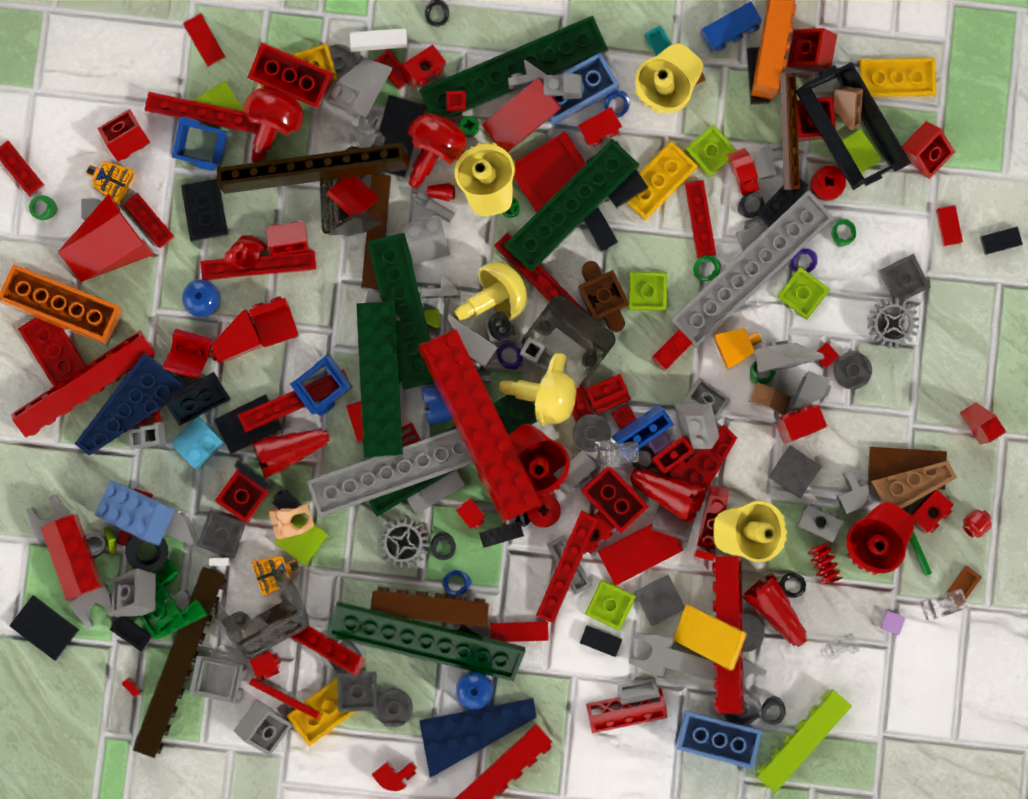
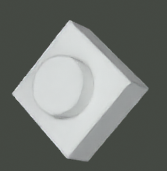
(219, 563)

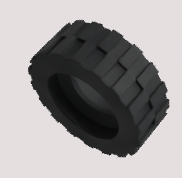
(501, 534)
(150, 565)

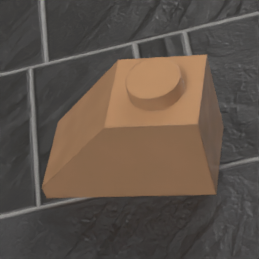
(848, 105)
(769, 398)

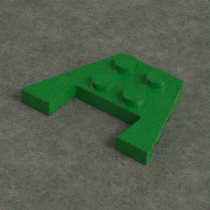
(168, 615)

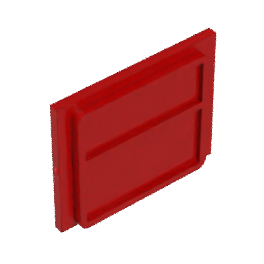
(548, 169)

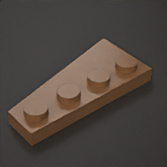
(914, 484)

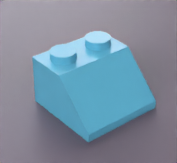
(197, 443)

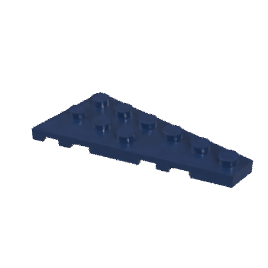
(130, 404)
(461, 734)

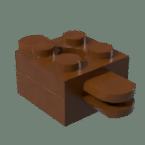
(603, 296)

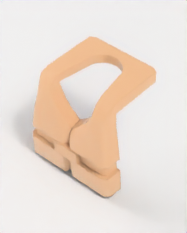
(282, 521)

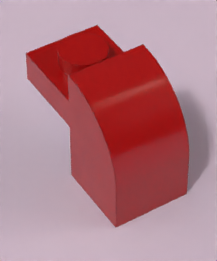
(744, 171)
(391, 780)

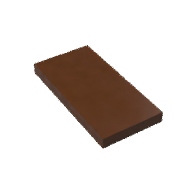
(893, 461)

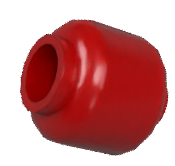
(977, 523)

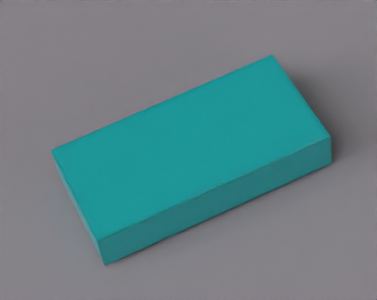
(657, 40)

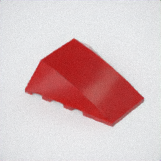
(103, 243)

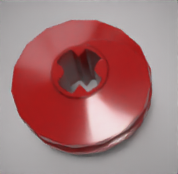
(824, 174)
(551, 518)

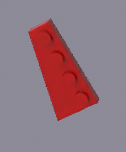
(706, 462)

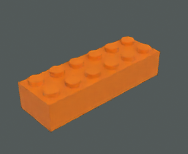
(773, 47)
(60, 304)

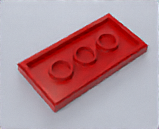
(521, 116)
(52, 349)
(638, 553)

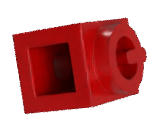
(266, 664)

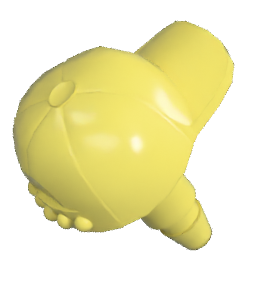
(668, 79)
(486, 178)
(501, 290)
(553, 396)
(751, 531)

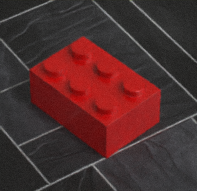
(807, 421)
(614, 499)

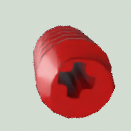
(824, 563)

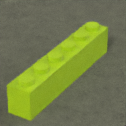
(803, 740)

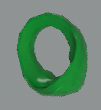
(51, 210)
(841, 242)
(715, 261)
(754, 378)

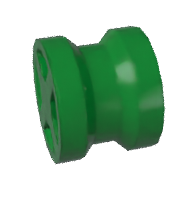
(469, 130)
(513, 210)

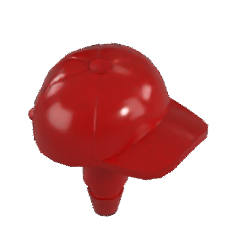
(274, 112)
(437, 138)
(541, 458)
(880, 539)

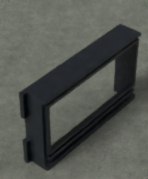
(871, 117)

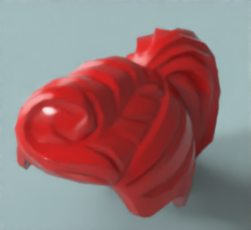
(244, 251)

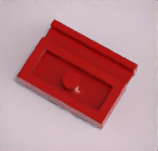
(607, 393)

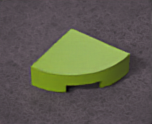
(433, 318)
(110, 540)

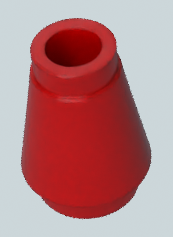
(441, 191)

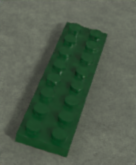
(571, 205)
(398, 284)
(379, 379)

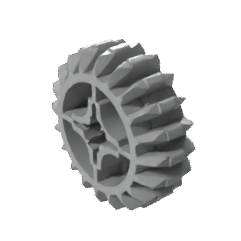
(886, 329)
(387, 536)

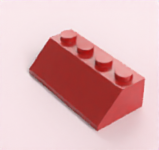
(290, 75)
(71, 556)

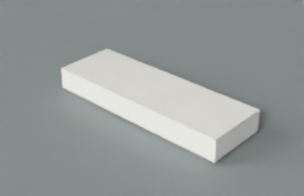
(378, 39)

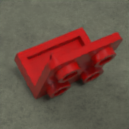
(274, 321)
(188, 353)

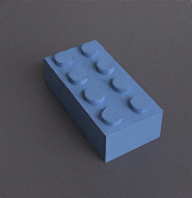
(596, 84)
(134, 512)
(718, 739)

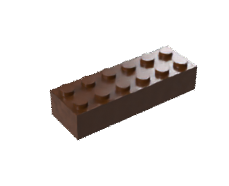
(430, 608)

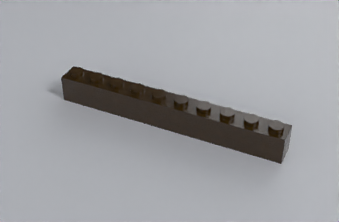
(313, 168)
(177, 666)

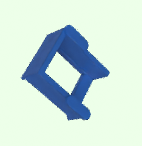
(181, 139)
(328, 403)

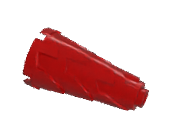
(282, 451)
(670, 493)
(776, 609)

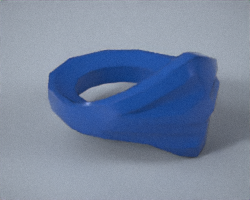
(621, 94)
(467, 582)

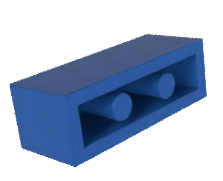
(731, 27)
(645, 427)

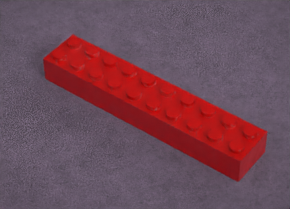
(479, 425)

